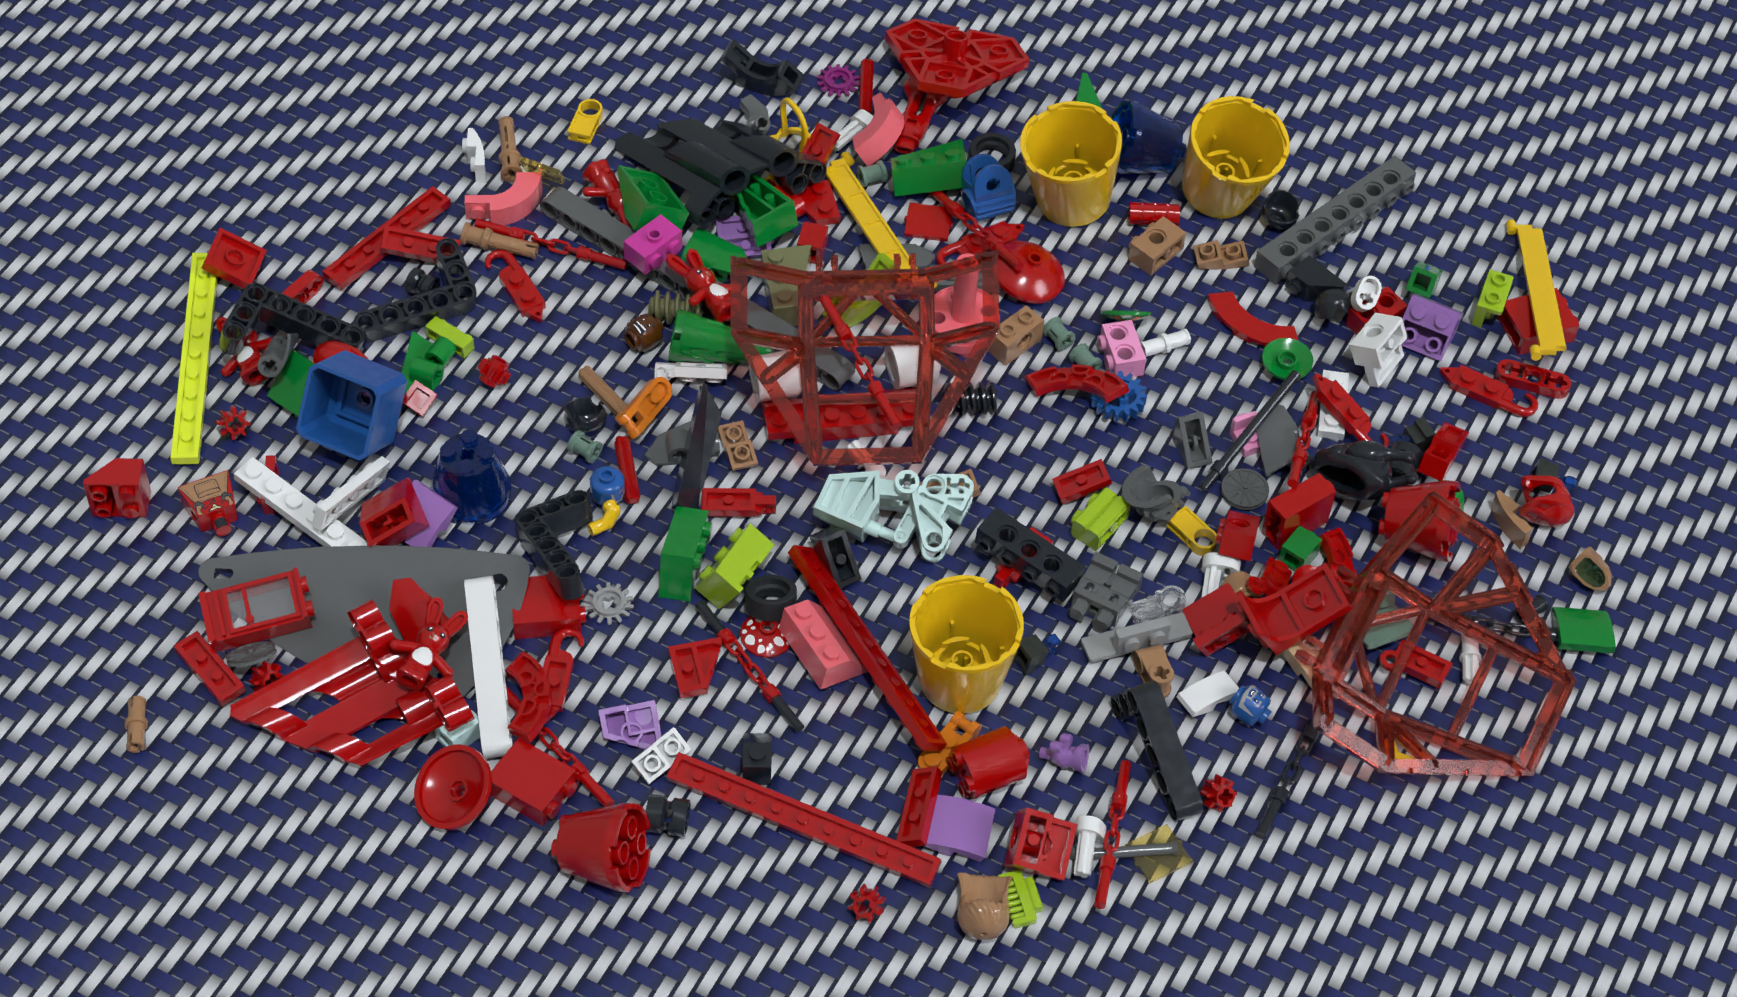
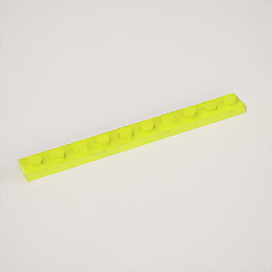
(194, 364)

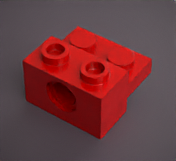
(1040, 844)

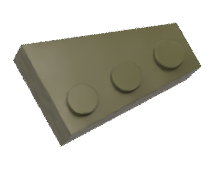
(783, 297)

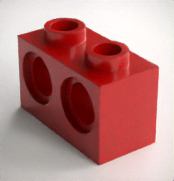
(1387, 303)

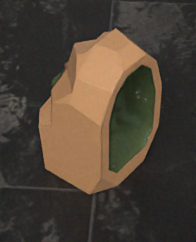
(1591, 570)

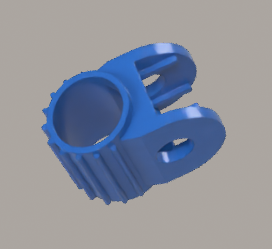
(988, 192)

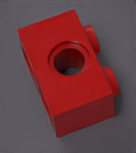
(1237, 535)

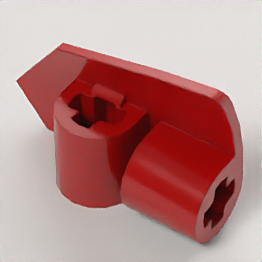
(409, 607)

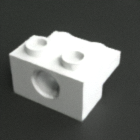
(1379, 346)

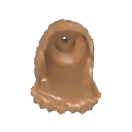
(983, 905)

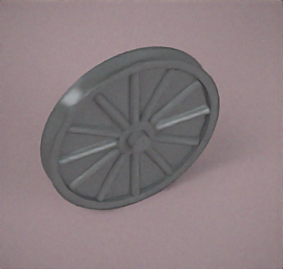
(1244, 489)
(251, 654)

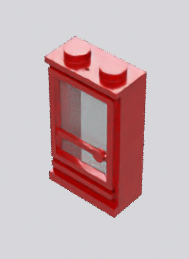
(256, 610)

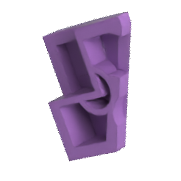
(631, 724)

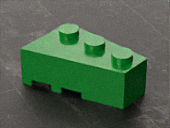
(929, 169)
(765, 210)
(683, 553)

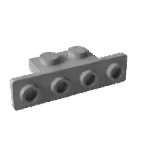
(1135, 637)

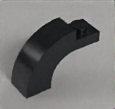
(759, 76)

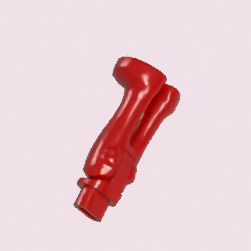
(916, 125)

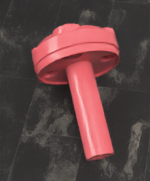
(959, 307)

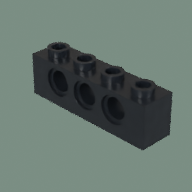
(1022, 542)

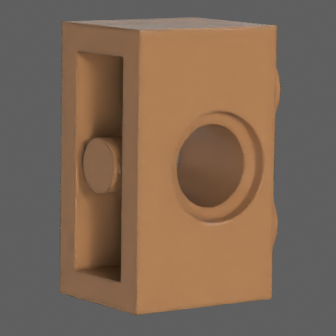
(1156, 245)
(1017, 335)

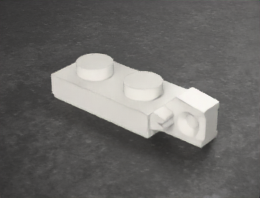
(690, 371)

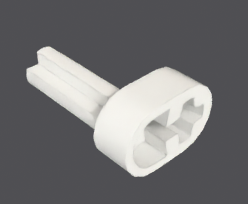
(856, 125)
(1367, 289)
(1216, 567)
(1089, 832)

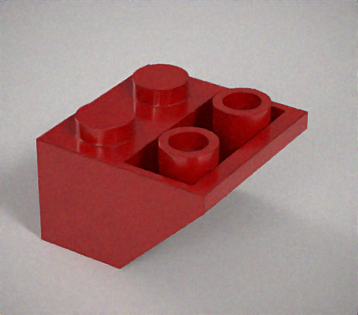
(119, 489)
(392, 515)

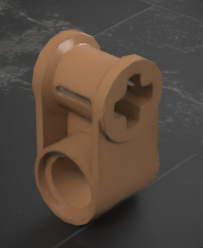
(1152, 665)

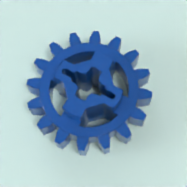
(1122, 406)

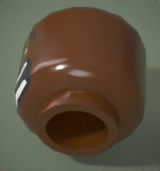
(643, 332)

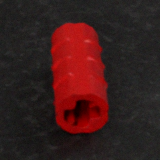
(1147, 213)

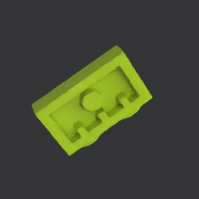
(1492, 296)

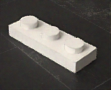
(1327, 424)

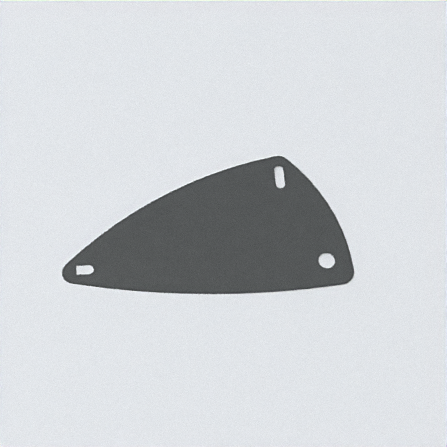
(352, 575)

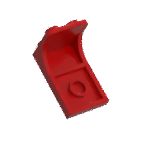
(1295, 610)

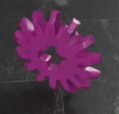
(827, 80)

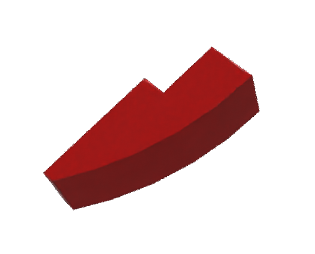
(1443, 451)

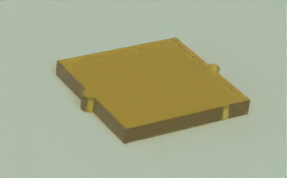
(547, 171)
(1159, 866)

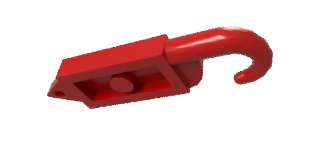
(973, 243)
(518, 286)
(1486, 390)
(1344, 408)
(559, 668)

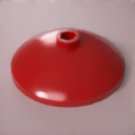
(1039, 278)
(441, 787)

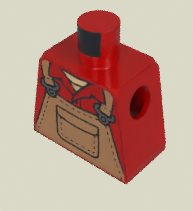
(210, 503)

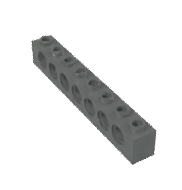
(1335, 219)

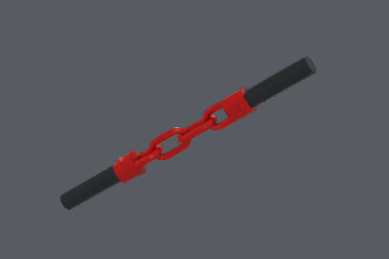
(770, 692)

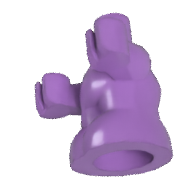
(1065, 755)

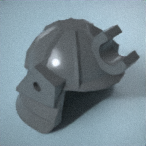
(1151, 497)

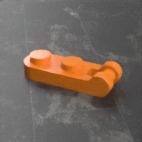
(645, 406)
(952, 738)

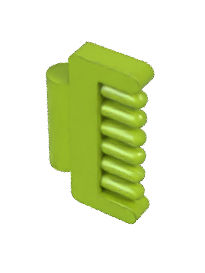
(1027, 898)

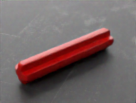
(866, 85)
(627, 468)

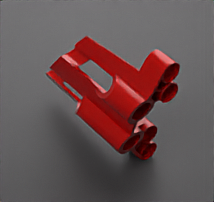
(366, 685)

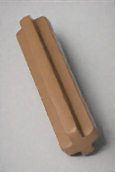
(602, 390)

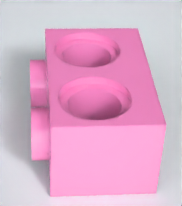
(1122, 348)

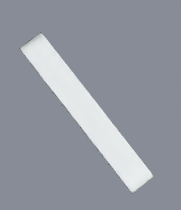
(488, 666)

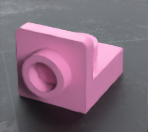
(1238, 424)

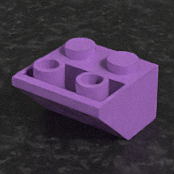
(1430, 326)

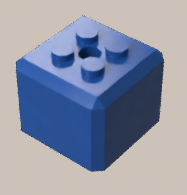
(337, 415)

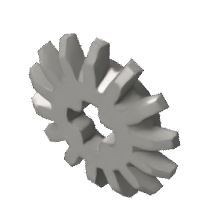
(609, 593)

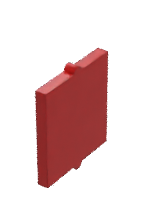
(927, 222)

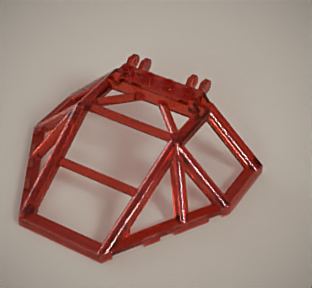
(866, 285)
(1350, 629)

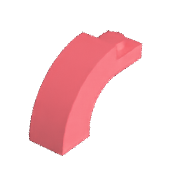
(880, 132)
(509, 205)

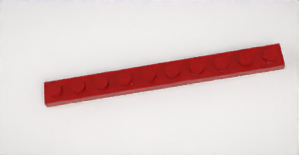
(867, 648)
(804, 819)

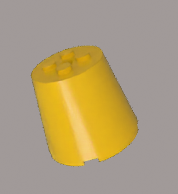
(1232, 155)
(1072, 161)
(964, 641)

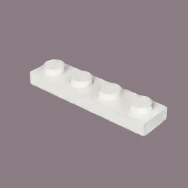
(349, 494)

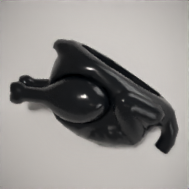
(1361, 469)

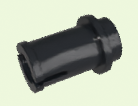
(1540, 605)

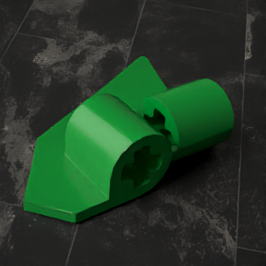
(713, 252)
(427, 360)

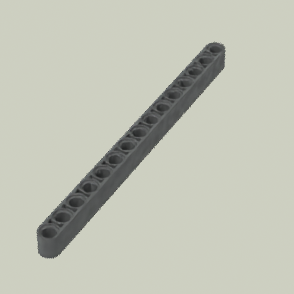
(609, 235)

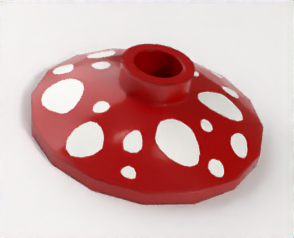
(763, 642)

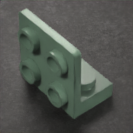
(1387, 632)

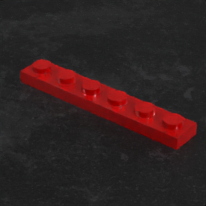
(367, 252)

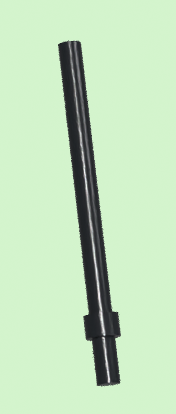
(1220, 466)

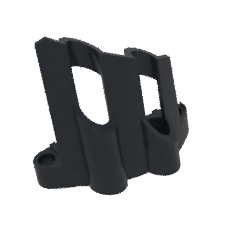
(718, 163)

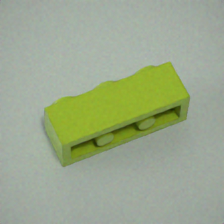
(439, 327)

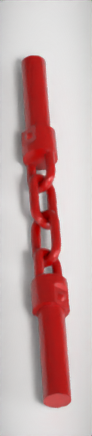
(992, 242)
(581, 253)
(875, 387)
(1300, 455)
(582, 772)
(1107, 861)

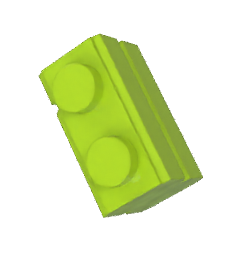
(1100, 518)

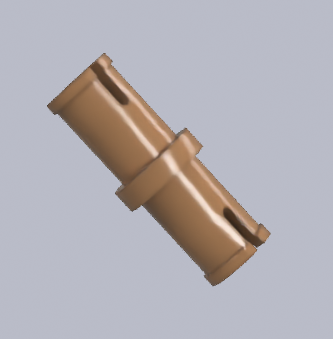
(136, 724)

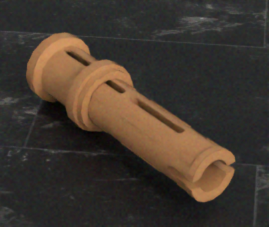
(509, 156)
(488, 239)

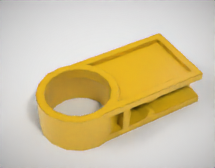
(584, 126)
(1188, 526)

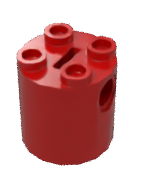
(989, 762)

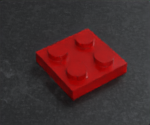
(233, 258)

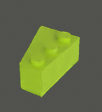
(733, 565)

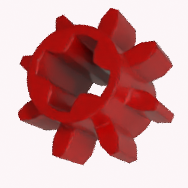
(494, 371)
(237, 428)
(265, 675)
(1218, 793)
(858, 905)

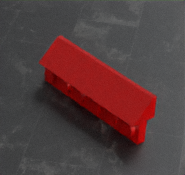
(842, 421)

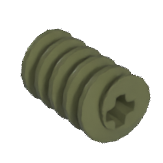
(667, 307)

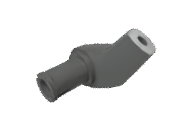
(756, 114)

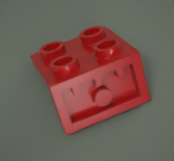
(1216, 620)

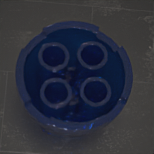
(1148, 140)
(472, 478)

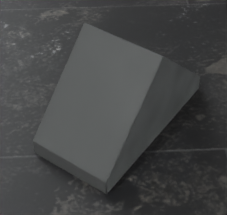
(1192, 440)

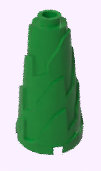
(704, 341)

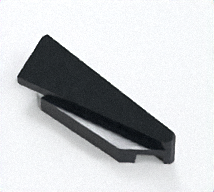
(697, 450)

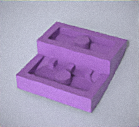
(735, 231)
(438, 514)
(960, 827)

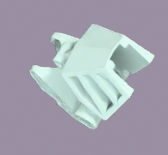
(855, 500)

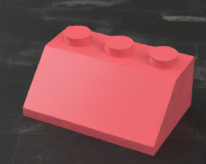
(819, 644)

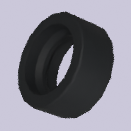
(995, 142)
(769, 586)

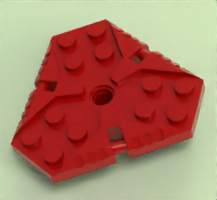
(952, 61)

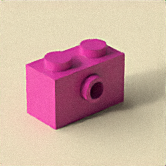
(653, 244)

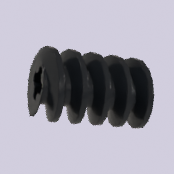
(976, 398)

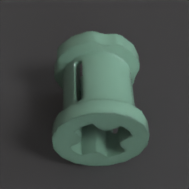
(871, 173)
(1058, 333)
(1082, 356)
(584, 446)

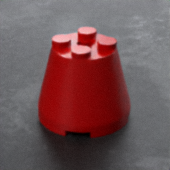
(1437, 535)
(605, 846)

